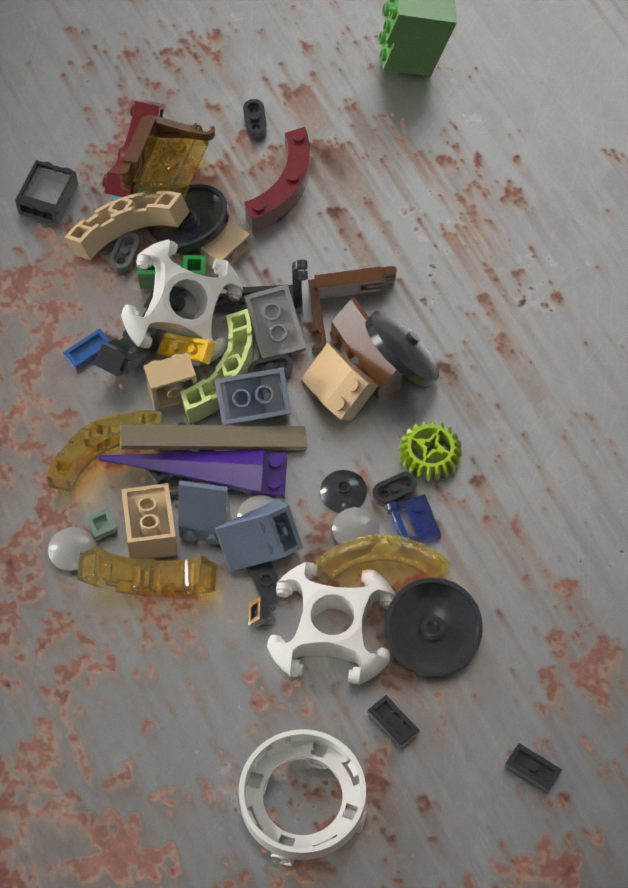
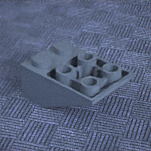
(259, 536)

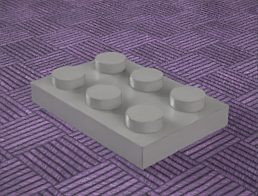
(275, 322)

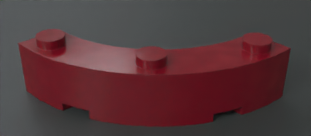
(111, 180)
(288, 189)

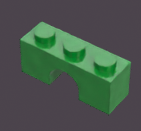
(193, 263)

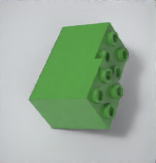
(415, 34)

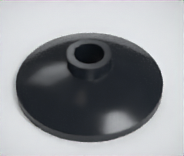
(338, 499)

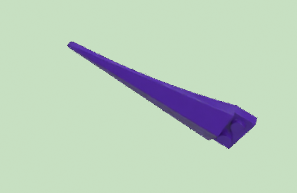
(240, 470)

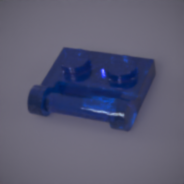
(419, 516)

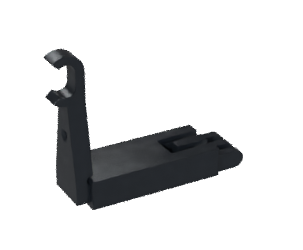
(225, 306)

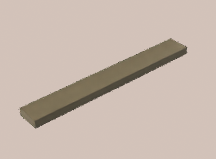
(212, 437)

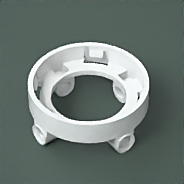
(320, 752)

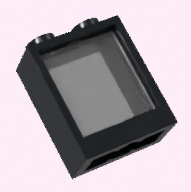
(46, 192)

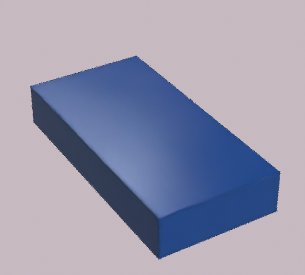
(85, 350)

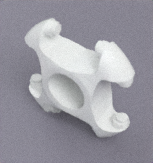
(203, 288)
(345, 646)

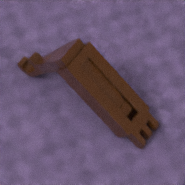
(145, 139)
(343, 284)

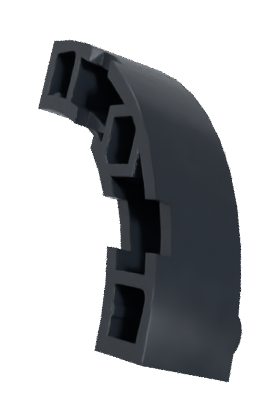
(124, 355)

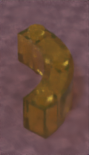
(92, 442)
(383, 548)
(146, 575)

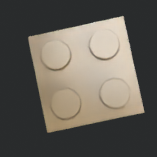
(168, 378)

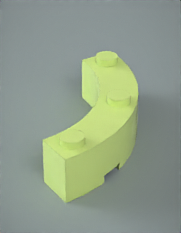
(202, 397)

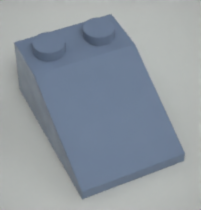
(252, 396)
(201, 510)

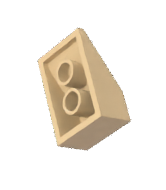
(338, 383)
(149, 521)

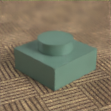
(101, 524)

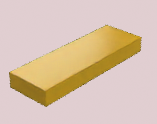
(198, 349)

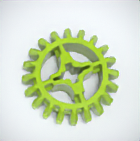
(422, 441)

